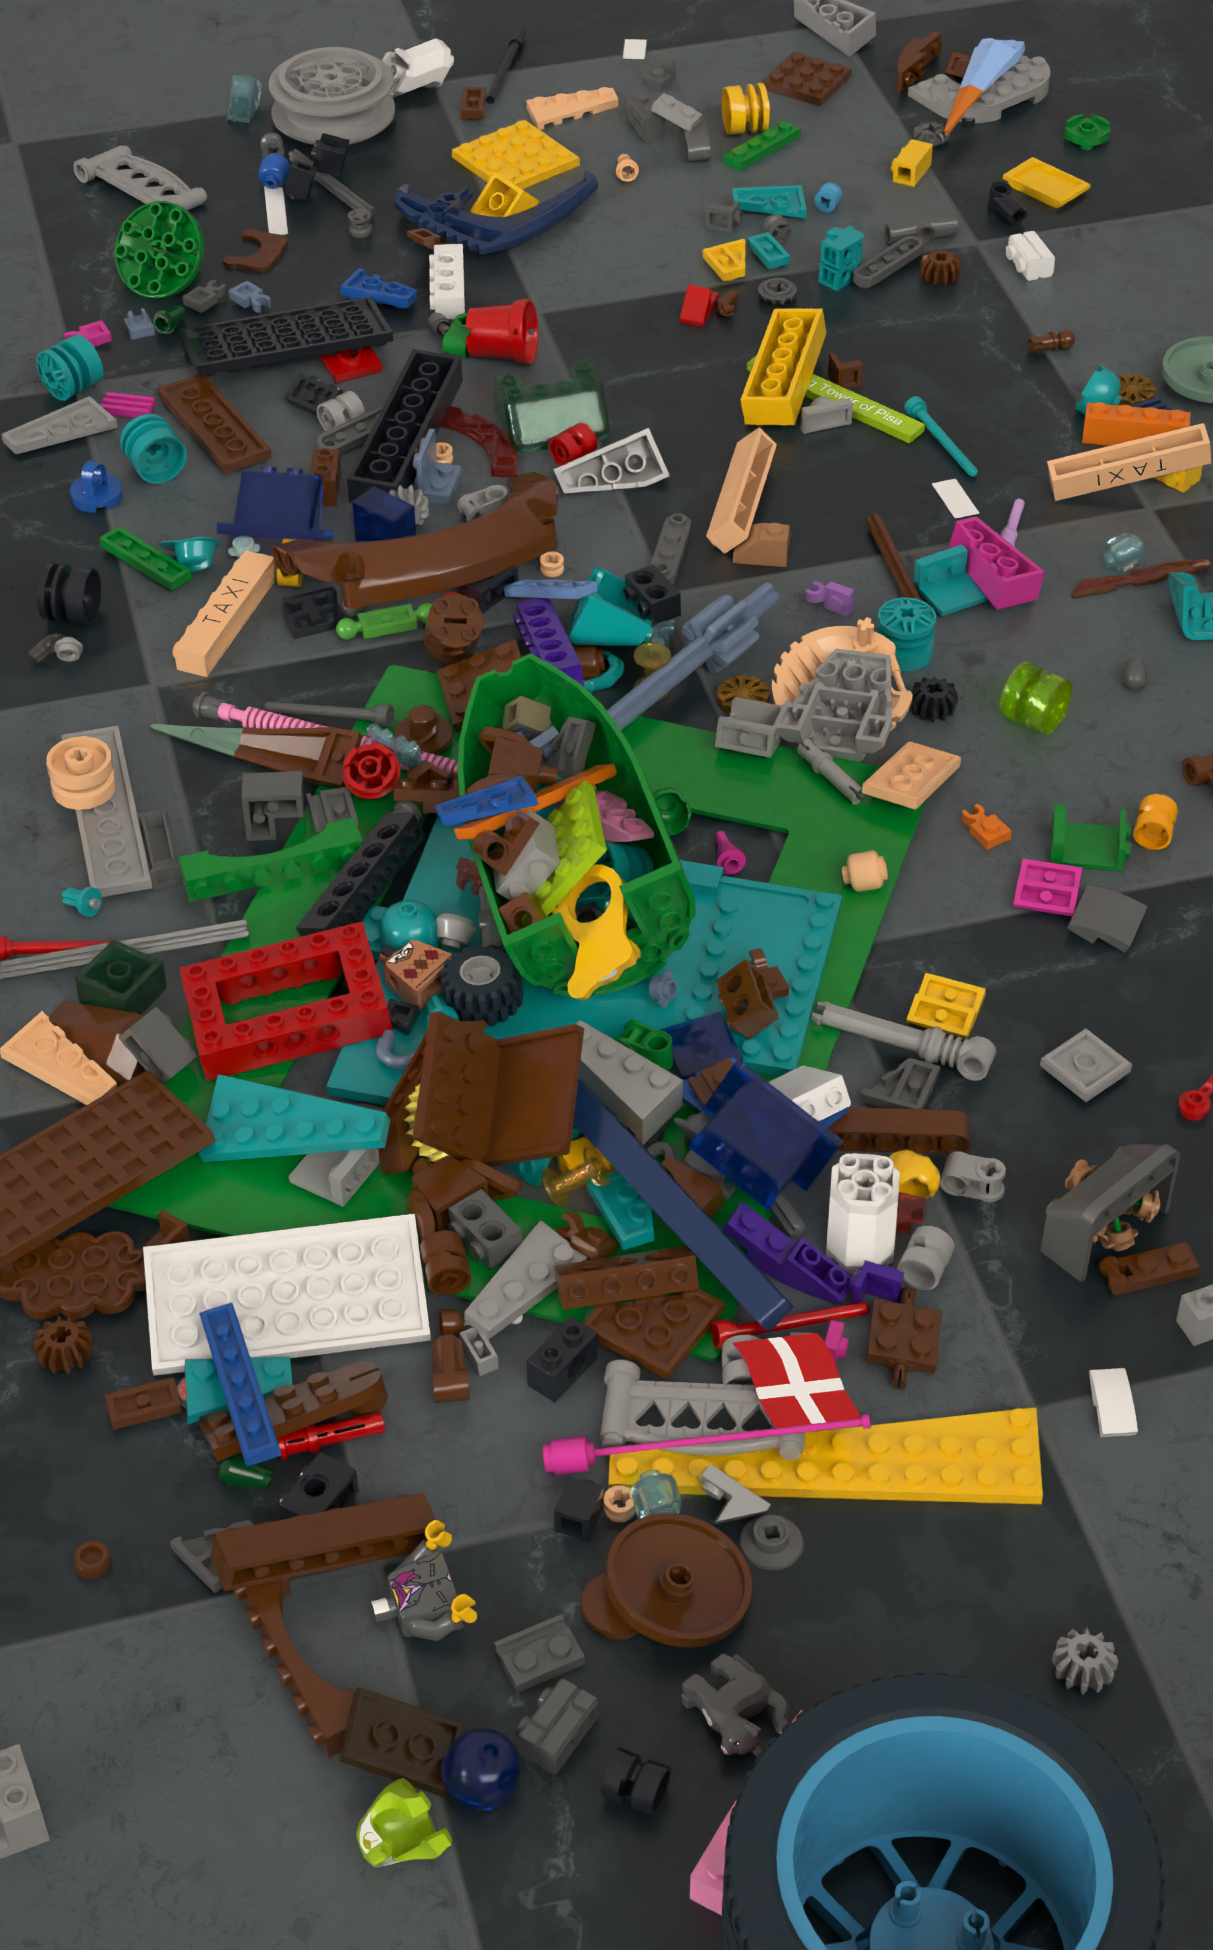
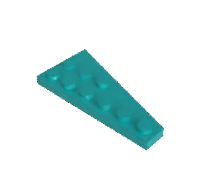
(273, 1122)

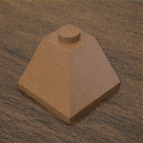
(765, 545)

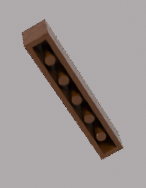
(320, 1541)

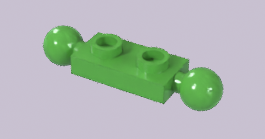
(383, 621)

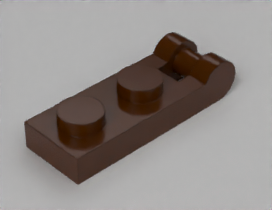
(1149, 1268)

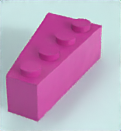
(996, 565)

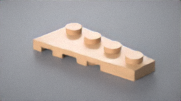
(574, 105)
(51, 1057)

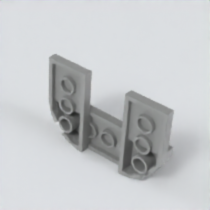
(1022, 82)

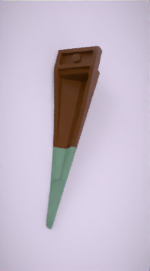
(313, 751)

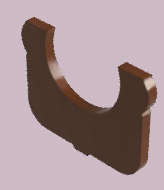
(271, 249)

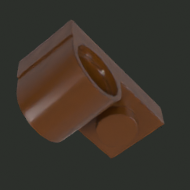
(509, 846)

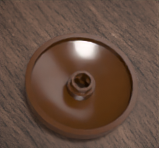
(678, 1580)

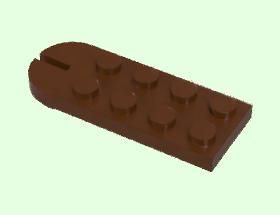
(294, 1407)

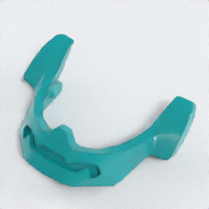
(609, 677)

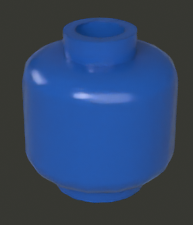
(273, 170)

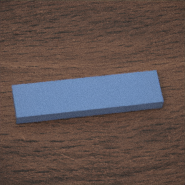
(550, 589)

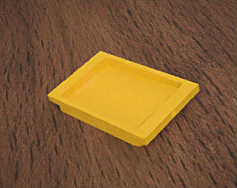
(1045, 182)

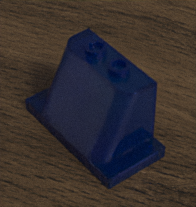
(278, 506)
(762, 1137)

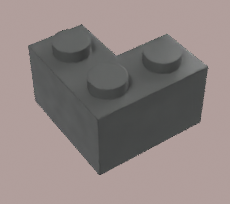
(268, 798)

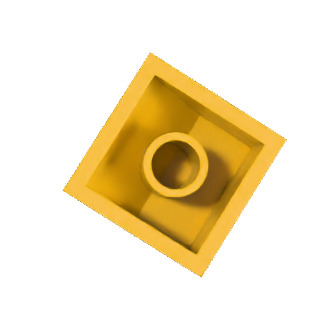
(502, 198)

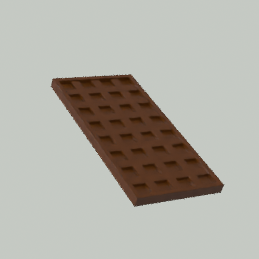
(92, 1161)

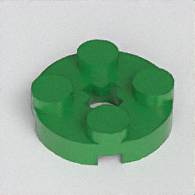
(1087, 131)

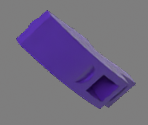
(792, 1263)

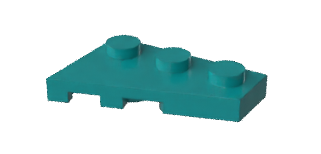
(772, 200)
(623, 1211)
(205, 1391)

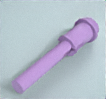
(1010, 533)

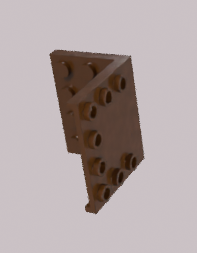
(499, 1096)

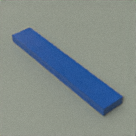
(240, 1385)

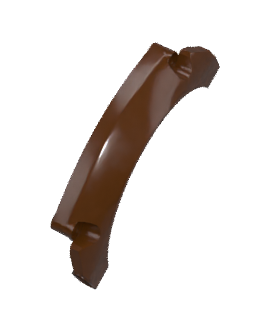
(434, 560)

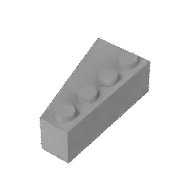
(838, 22)

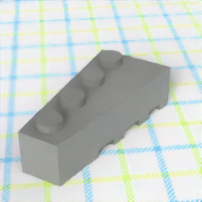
(628, 1083)

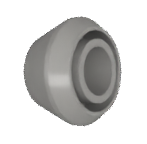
(454, 930)

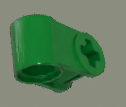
(455, 339)
(648, 1042)

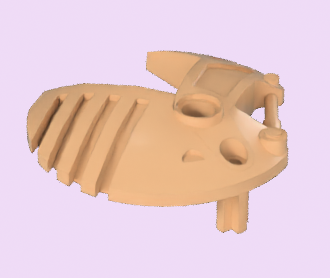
(816, 646)

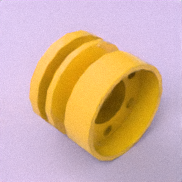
(745, 108)

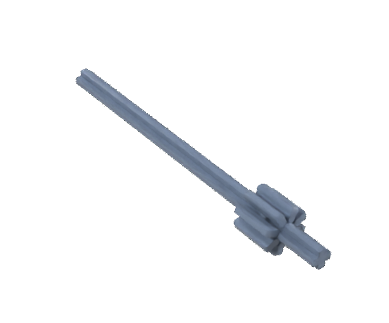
(714, 637)

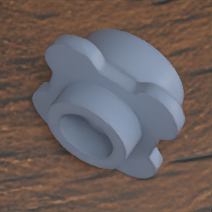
(663, 988)

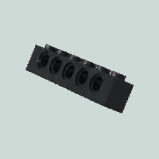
(365, 874)

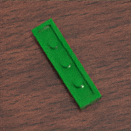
(761, 145)
(145, 558)

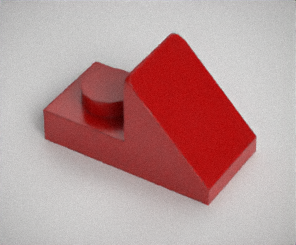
(698, 305)

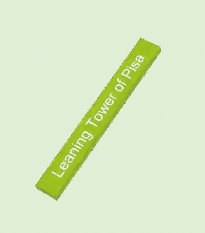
(864, 409)

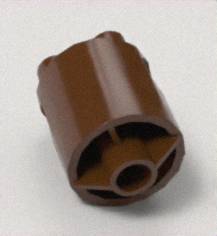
(453, 628)

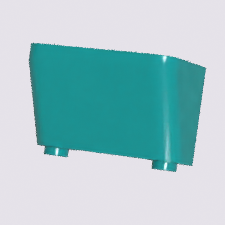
(1192, 608)
(606, 615)

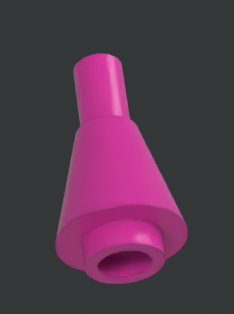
(728, 854)

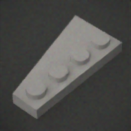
(62, 425)
(521, 1281)

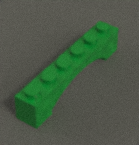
(215, 875)

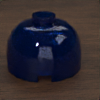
(481, 1769)

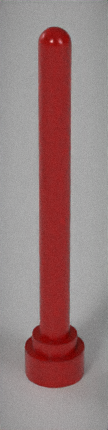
(8, 947)
(723, 1329)

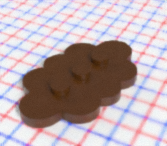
(76, 1276)

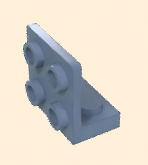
(435, 479)

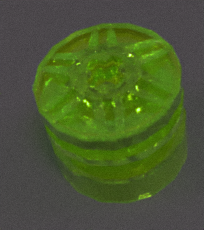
(1035, 698)

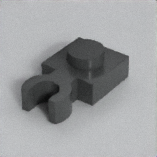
(204, 298)

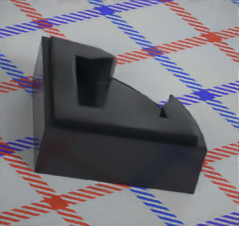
(403, 1015)

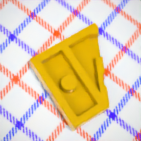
(727, 259)

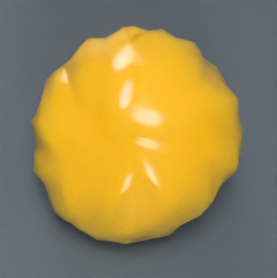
(917, 1173)

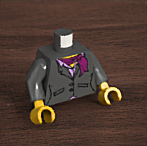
(424, 1592)

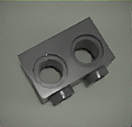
(485, 1229)

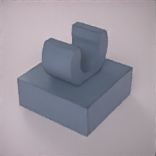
(139, 325)

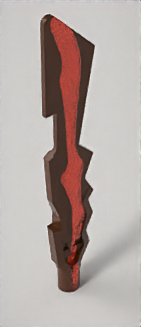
(1138, 577)

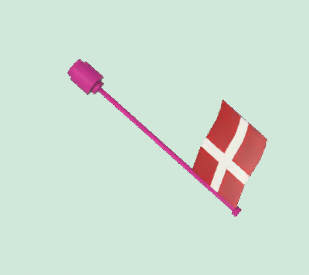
(793, 1384)

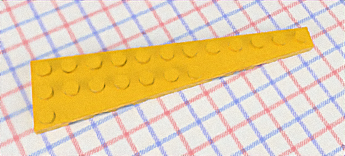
(936, 1459)

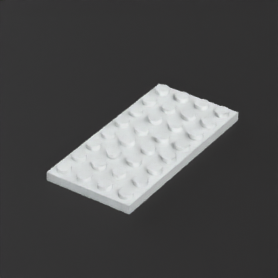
(290, 1290)

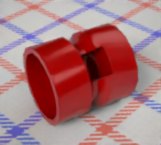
(573, 444)

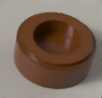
(92, 1559)

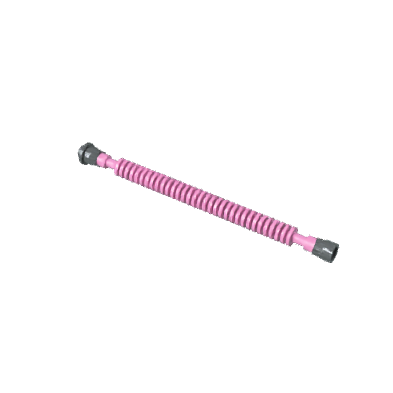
(212, 708)

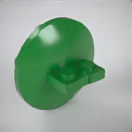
(159, 249)

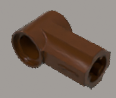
(449, 1377)

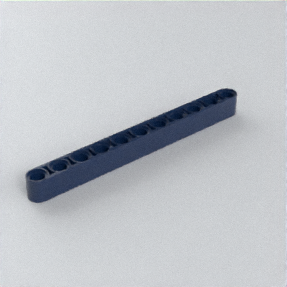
(679, 1210)

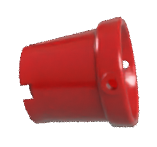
(504, 332)

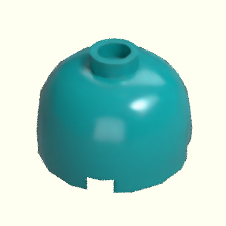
(1102, 387)
(408, 922)

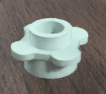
(241, 544)

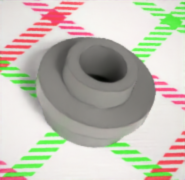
(68, 649)

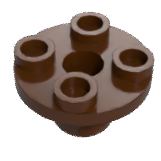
(427, 729)

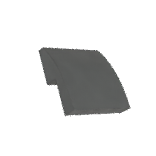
(1107, 916)

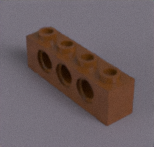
(626, 1277)

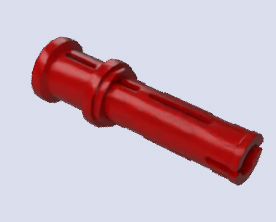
(372, 1424)

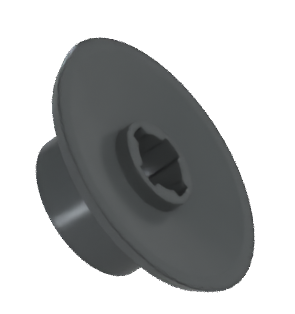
(772, 1553)

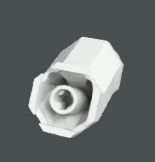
(419, 66)
(862, 1211)

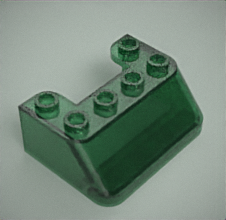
(543, 411)

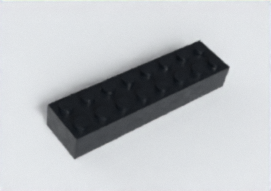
(412, 408)

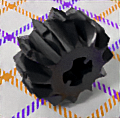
(934, 699)

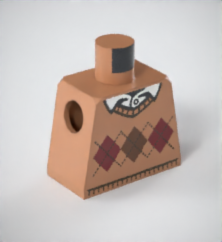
(414, 971)

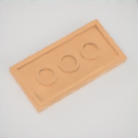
(911, 775)

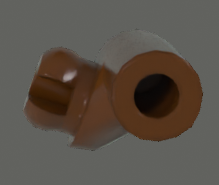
(724, 303)

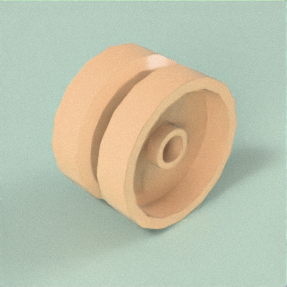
(81, 772)

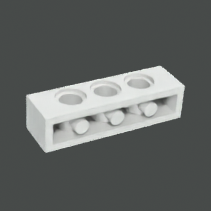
(447, 280)

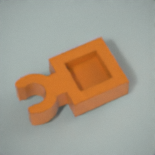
(986, 830)

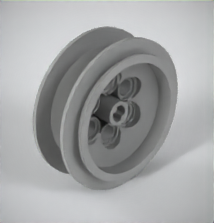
(332, 94)

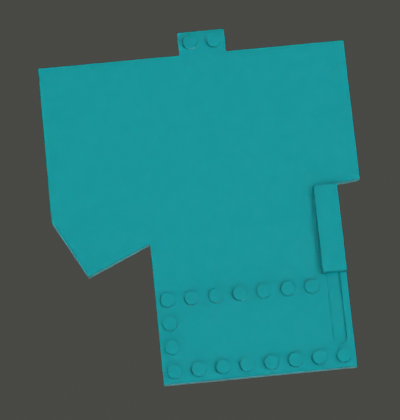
(730, 920)

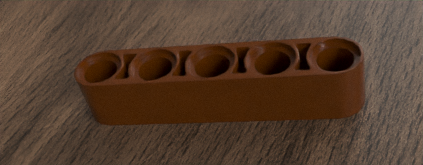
(903, 1129)

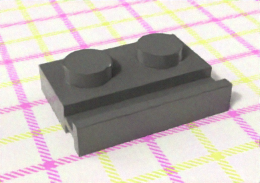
(330, 807)
(539, 1653)

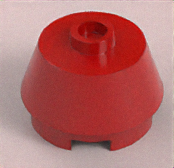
(371, 771)

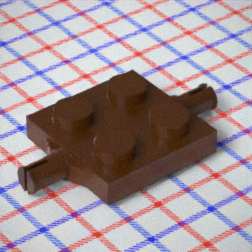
(904, 1337)

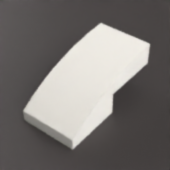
(1113, 1402)

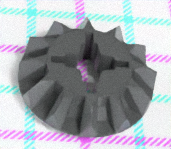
(931, 133)
(769, 290)

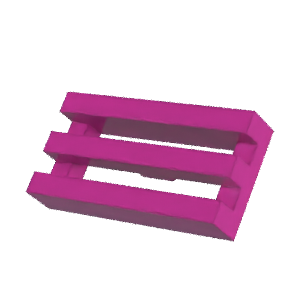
(128, 405)

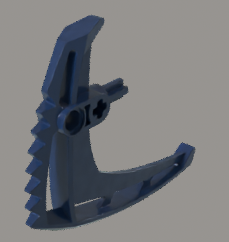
(490, 233)

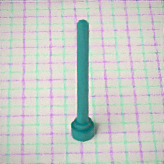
(917, 409)

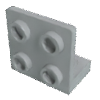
(335, 1174)

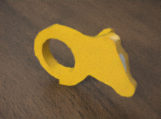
(603, 943)

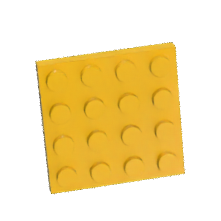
(516, 153)

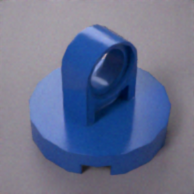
(95, 488)

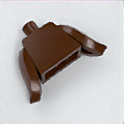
(511, 758)
(448, 1182)

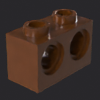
(327, 464)
(747, 999)

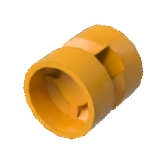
(1155, 822)

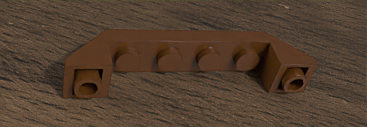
(398, 1153)

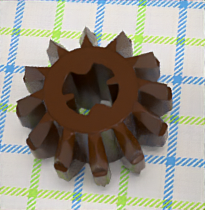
(940, 267)
(63, 1345)

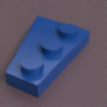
(390, 293)
(492, 800)

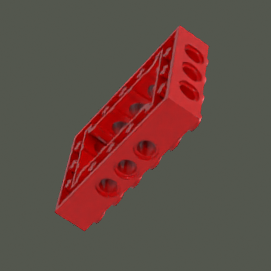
(293, 1031)

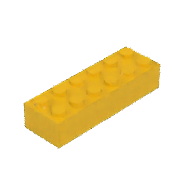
(783, 367)

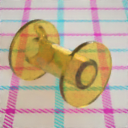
(651, 657)
(592, 1169)

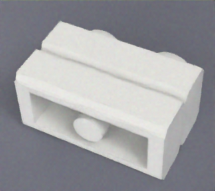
(1030, 255)

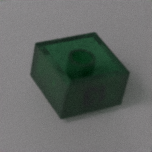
(121, 979)

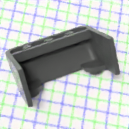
(1102, 1198)

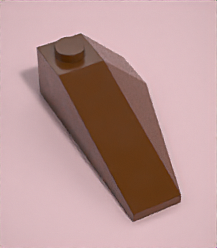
(97, 1034)

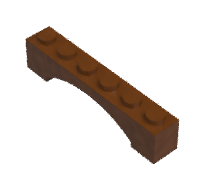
(321, 1702)

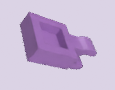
(835, 597)

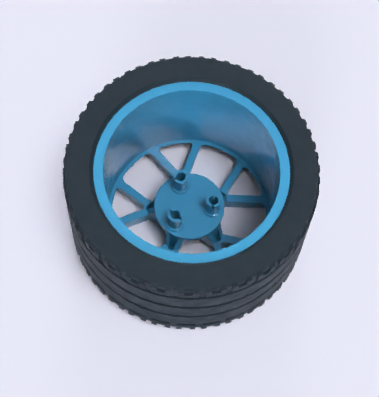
(953, 1766)

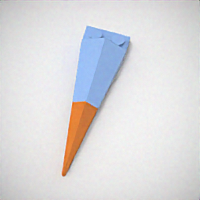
(986, 65)

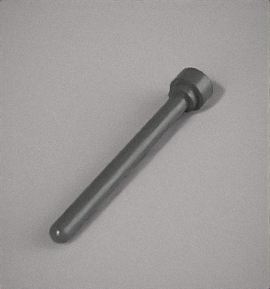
(382, 714)

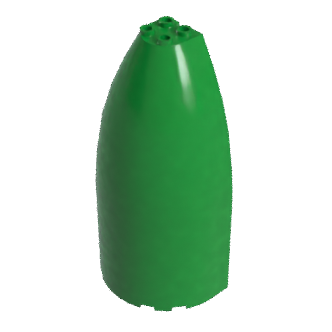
(658, 900)

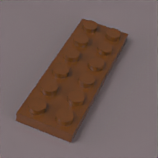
(214, 423)

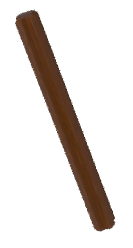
(892, 557)

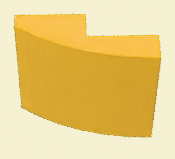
(946, 1005)

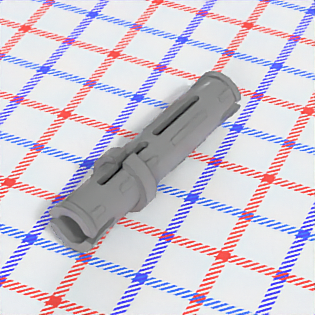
(823, 764)

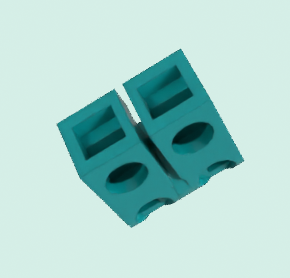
(840, 256)

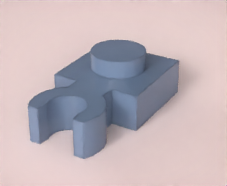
(249, 295)

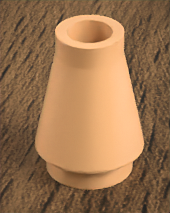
(626, 168)

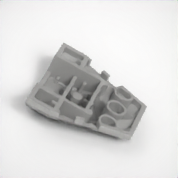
(843, 707)

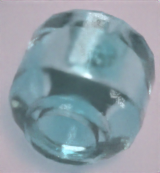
(1123, 552)
(656, 1494)

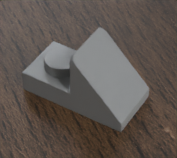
(740, 1501)

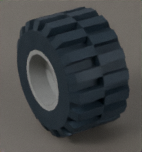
(482, 984)

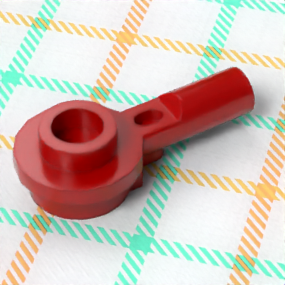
(1196, 1104)

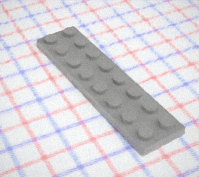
(112, 831)

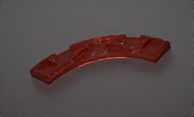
(489, 437)

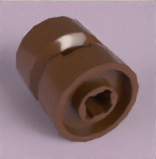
(445, 1263)

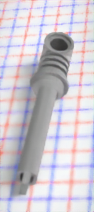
(971, 1056)

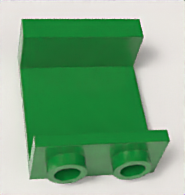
(1089, 844)

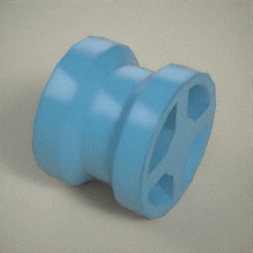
(828, 191)

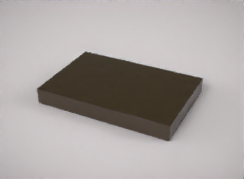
(398, 1740)

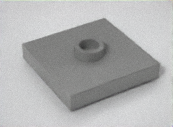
(1086, 1065)

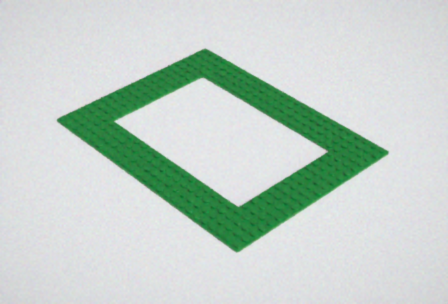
(718, 783)

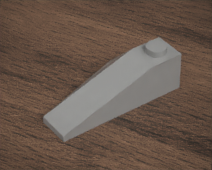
(621, 465)

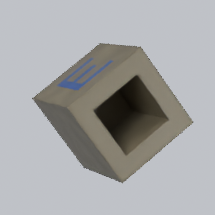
(526, 716)

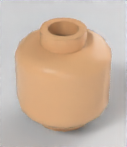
(865, 871)

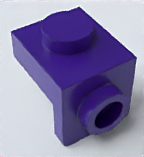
(876, 1281)

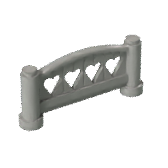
(106, 166)
(630, 1398)

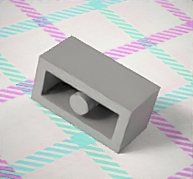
(479, 1351)

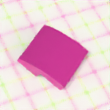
(1047, 887)

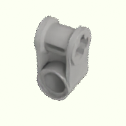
(483, 501)
(971, 1174)

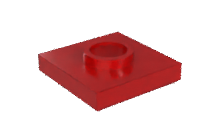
(344, 367)

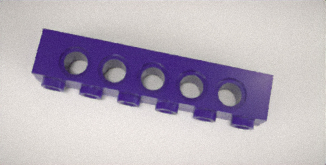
(546, 637)

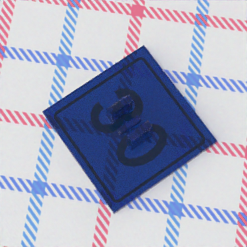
(701, 1044)

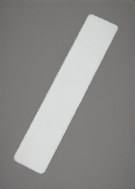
(276, 210)

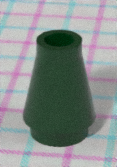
(168, 319)
(236, 1474)

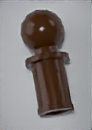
(1065, 339)

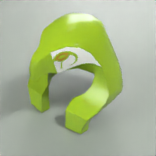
(400, 1827)

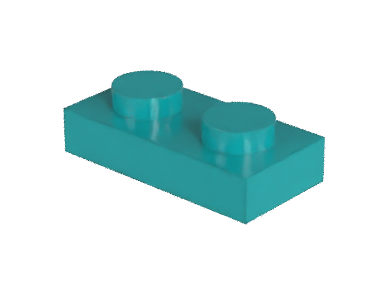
(768, 250)

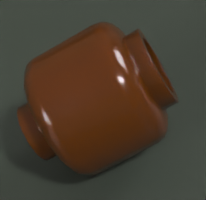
(591, 661)

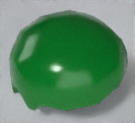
(673, 809)

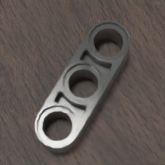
(696, 142)

